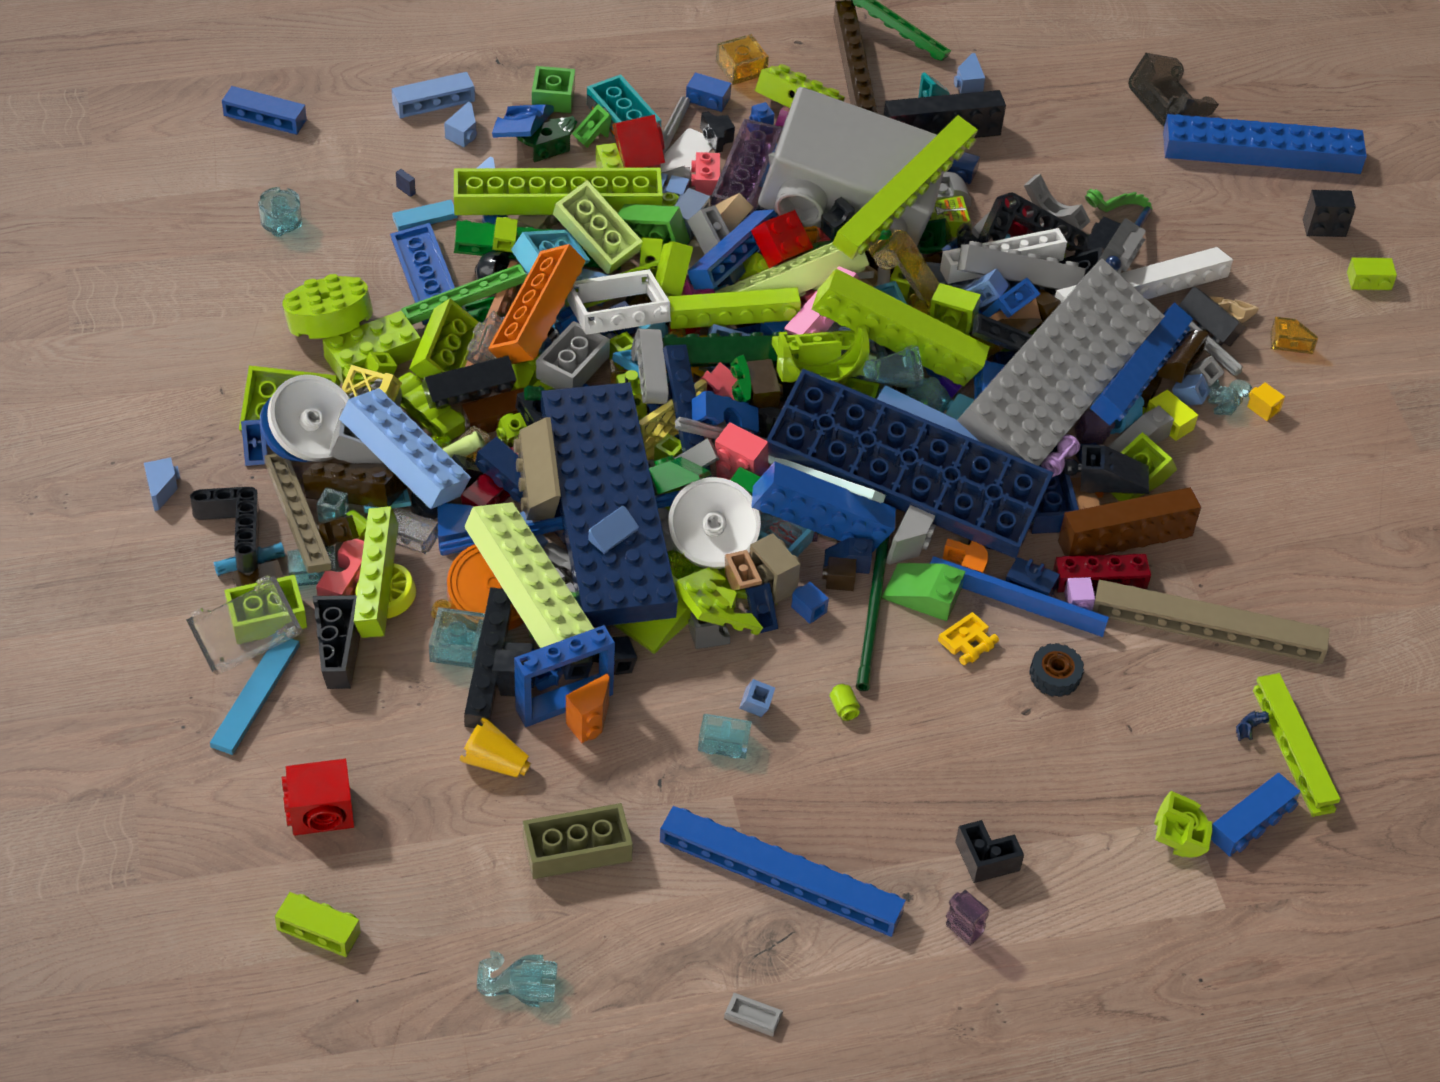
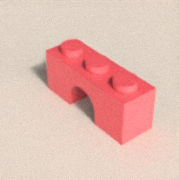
(343, 582)

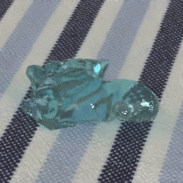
(1228, 397)

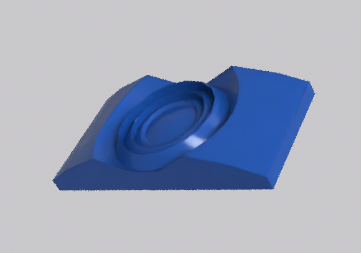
(521, 120)

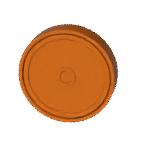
(470, 584)

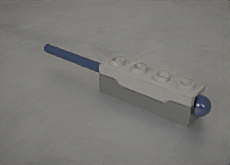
(1126, 242)

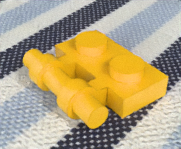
(965, 632)

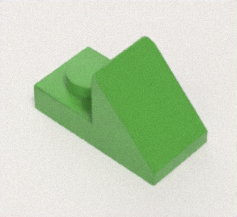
(595, 123)

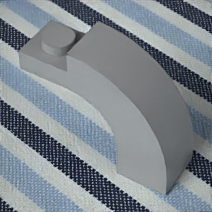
(1042, 197)

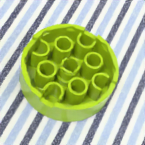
(327, 306)

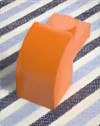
(970, 556)

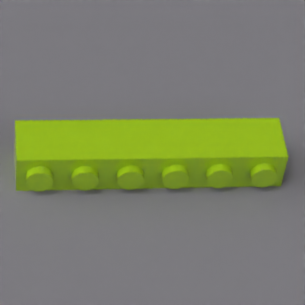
(734, 308)
(376, 572)

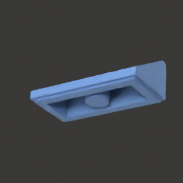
(612, 530)

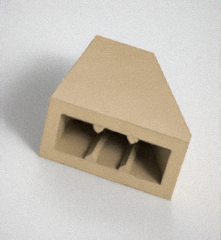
(733, 210)

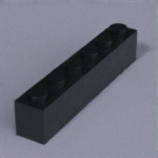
(492, 638)

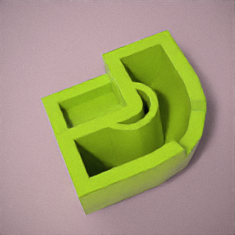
(1183, 826)

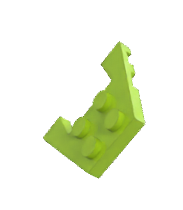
(707, 604)

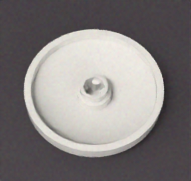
(305, 416)
(712, 521)

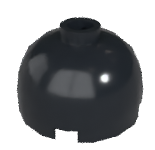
(492, 263)

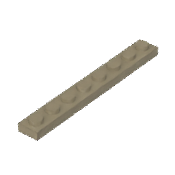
(298, 514)

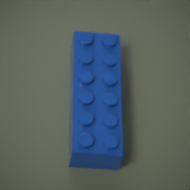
(821, 505)

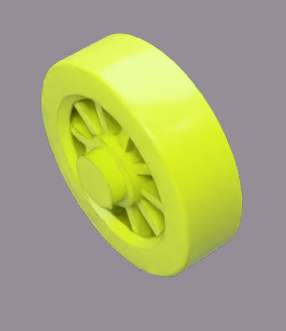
(401, 591)

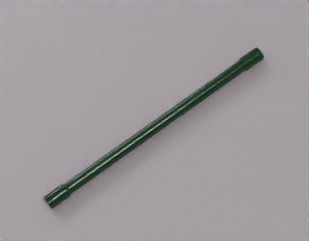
(865, 672)

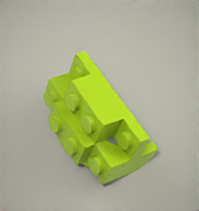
(822, 354)

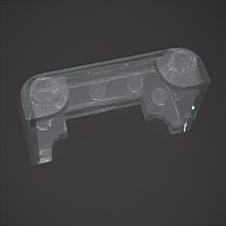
(244, 626)

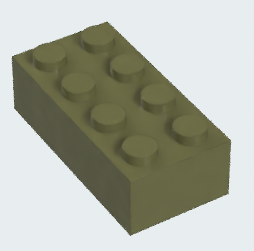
(577, 841)

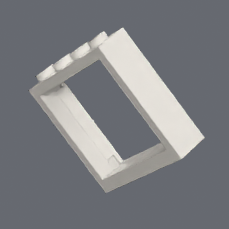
(615, 287)

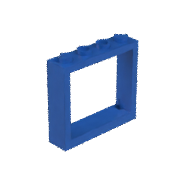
(552, 657)

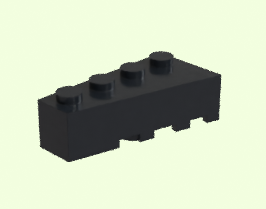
(469, 383)
(337, 639)

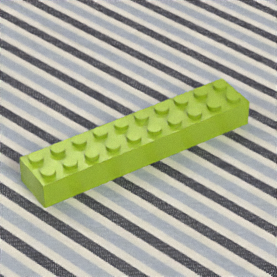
(539, 189)

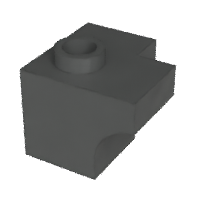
(707, 634)

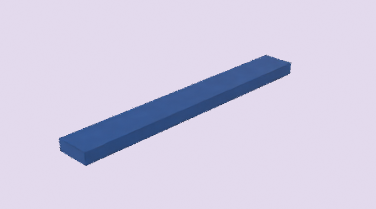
(1031, 600)

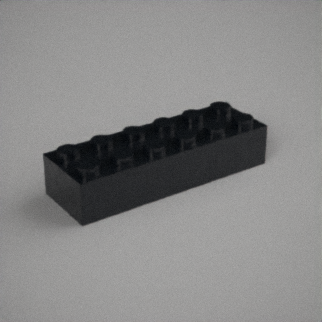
(933, 113)

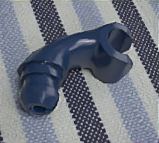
(1251, 720)

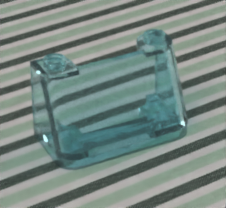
(897, 370)

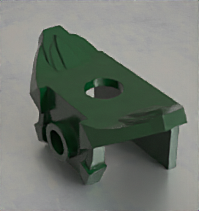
(551, 138)

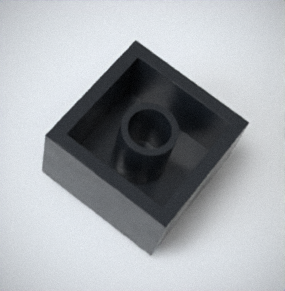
(1329, 213)

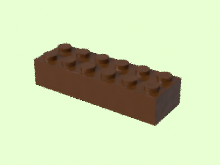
(1130, 523)

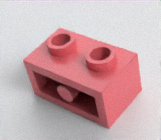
(706, 172)

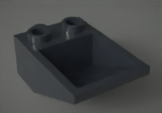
(1108, 471)

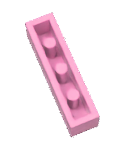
(809, 321)

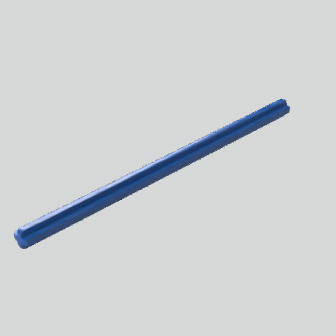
(539, 527)

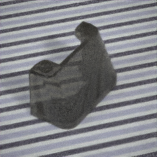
(1158, 88)

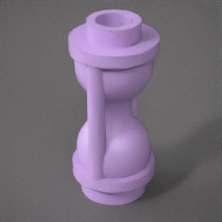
(1066, 448)

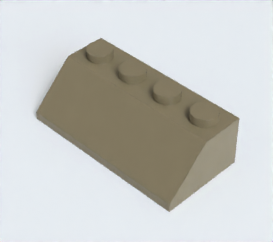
(538, 470)

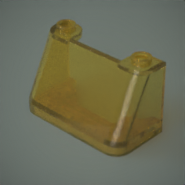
(903, 252)

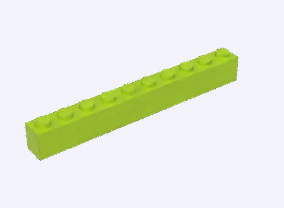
(905, 187)

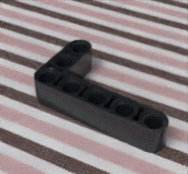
(1031, 221)
(233, 503)

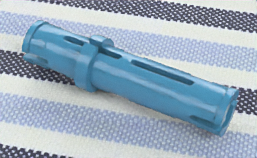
(264, 554)

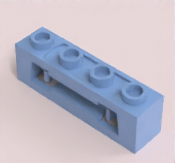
(989, 286)

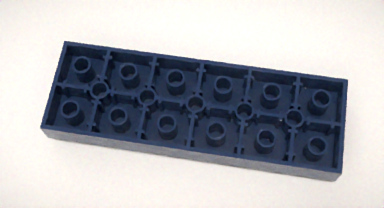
(910, 461)
(598, 471)

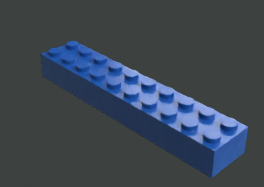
(1264, 144)

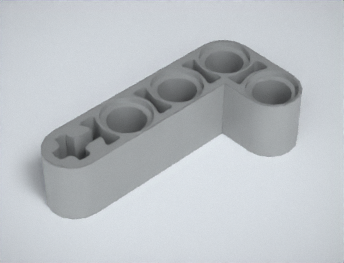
(648, 351)

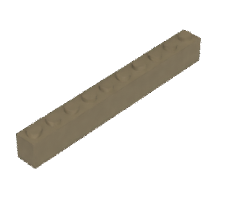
(1211, 621)

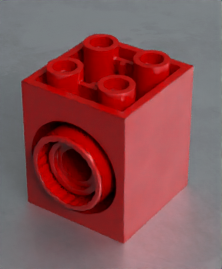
(640, 142)
(317, 797)

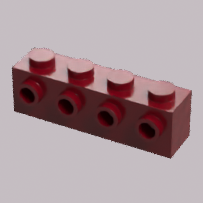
(1120, 569)

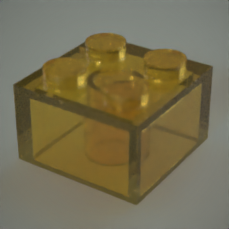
(741, 58)

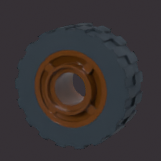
(1053, 681)

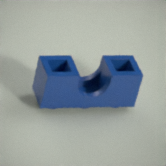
(715, 409)

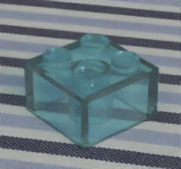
(455, 637)

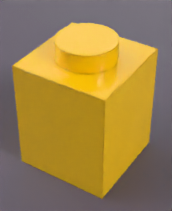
(1265, 401)

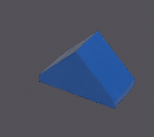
(253, 443)

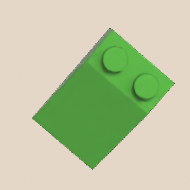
(925, 588)

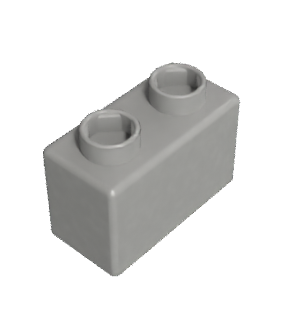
(843, 152)

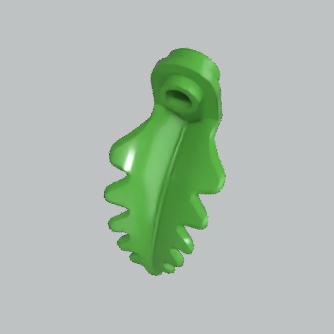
(1095, 199)

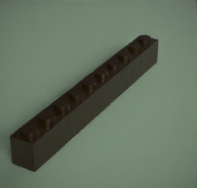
(853, 56)

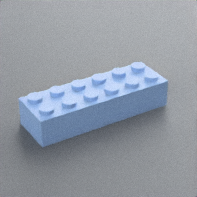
(404, 448)

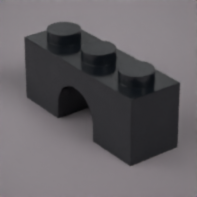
(624, 661)

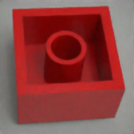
(782, 238)

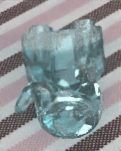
(520, 979)

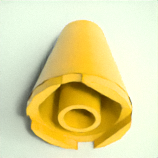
(495, 751)

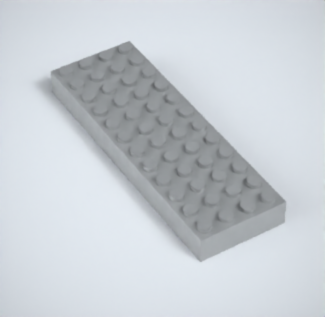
(1062, 366)

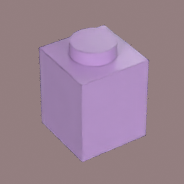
(1080, 592)

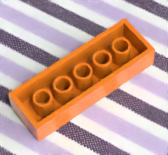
(537, 304)

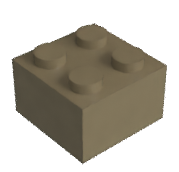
(776, 566)

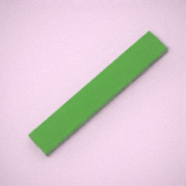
(467, 293)

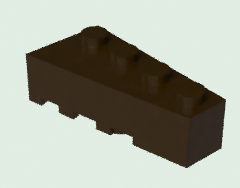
(363, 482)

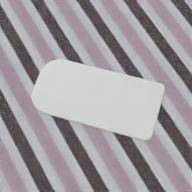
(685, 150)

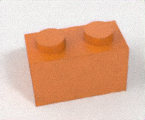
(588, 709)

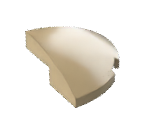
(1240, 310)

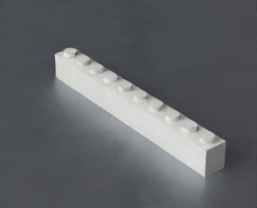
(1174, 274)

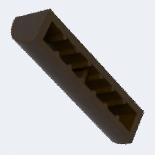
(1184, 356)

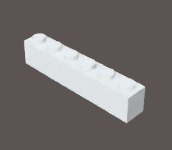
(1044, 243)

